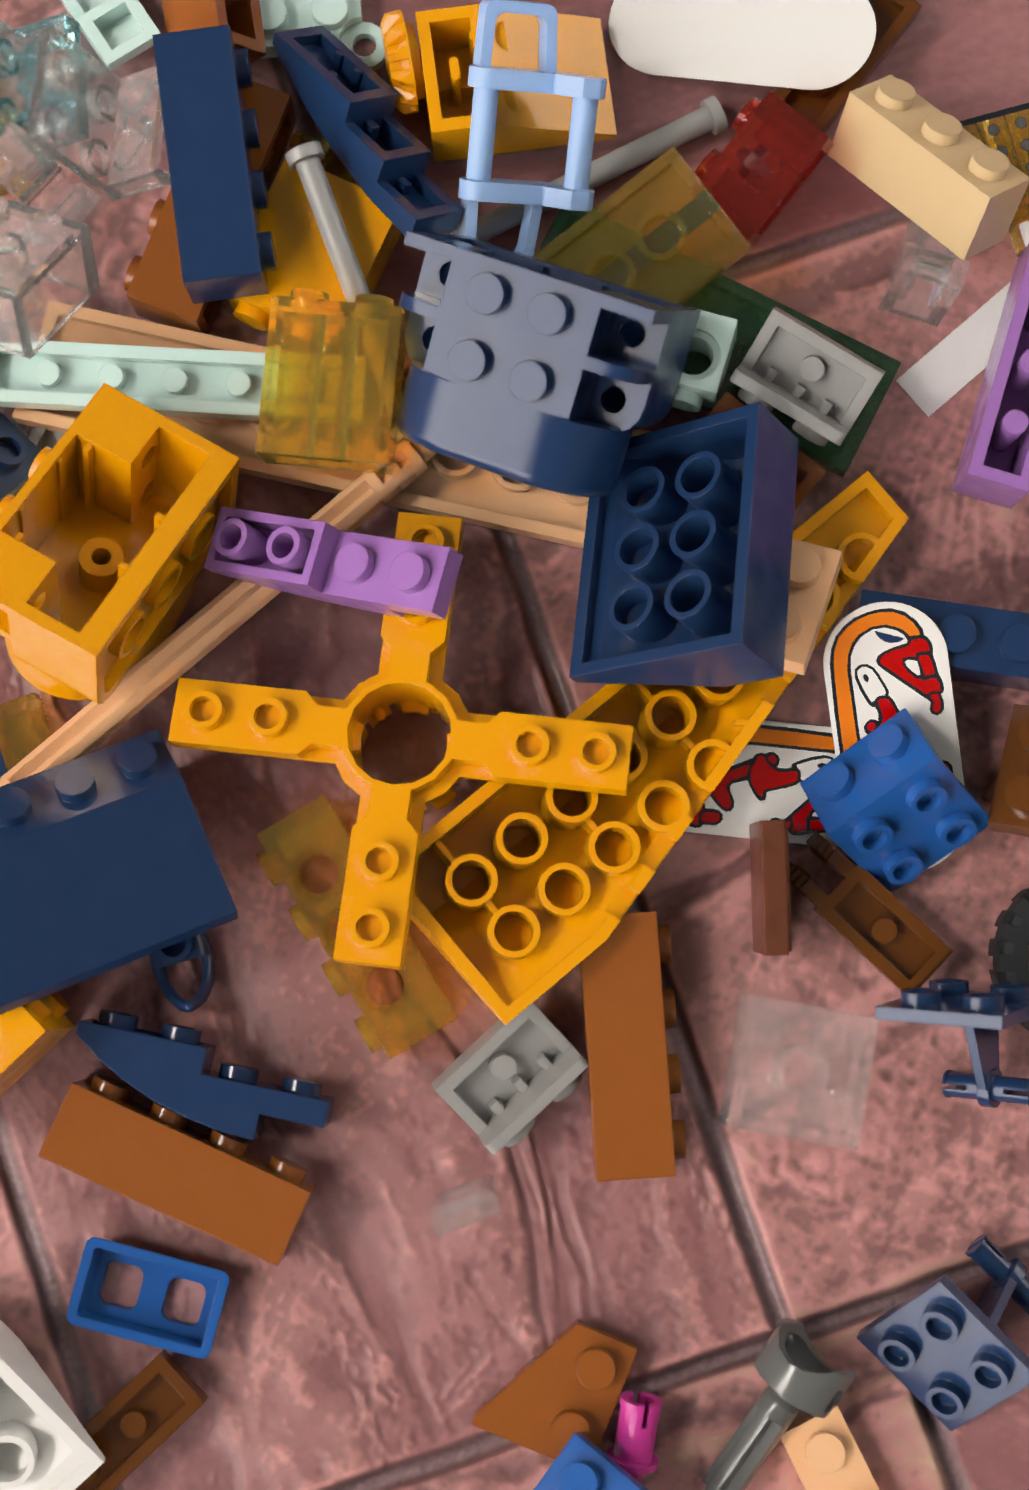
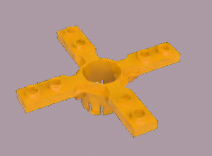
(391, 816)

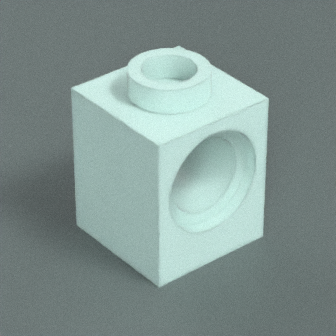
(715, 338)

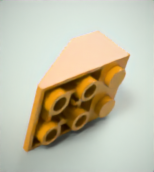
(523, 118)

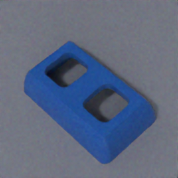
(146, 1319)

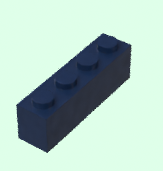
(212, 164)
(981, 642)

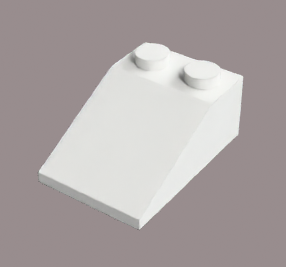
(39, 1433)

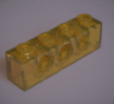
(320, 832)

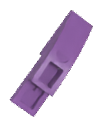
(334, 564)

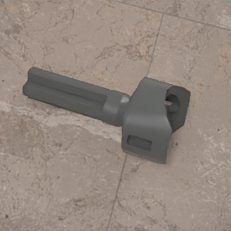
(796, 1381)

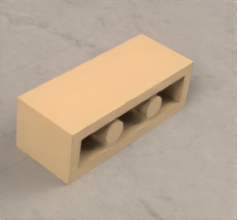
(928, 166)

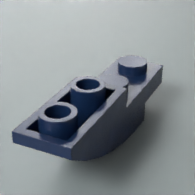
(177, 1074)

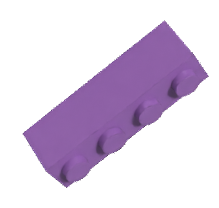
(997, 441)

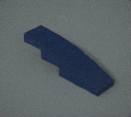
(357, 121)

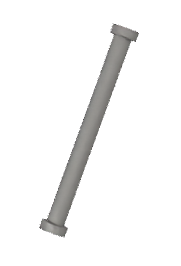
(307, 161)
(609, 166)

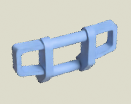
(487, 82)

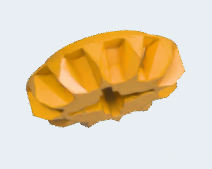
(403, 61)

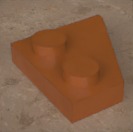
(561, 1391)

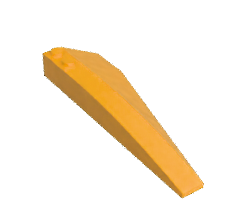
(541, 875)

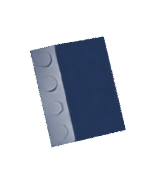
(691, 557)
(100, 869)

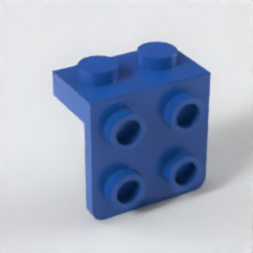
(894, 803)

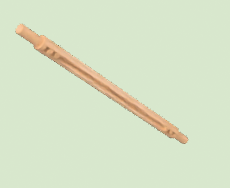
(209, 627)

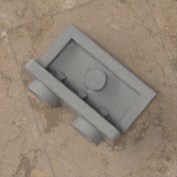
(806, 378)
(511, 1077)

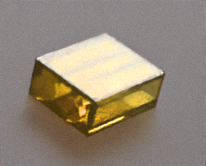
(332, 382)

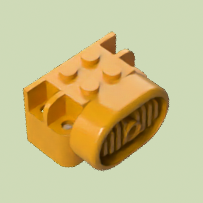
(107, 544)

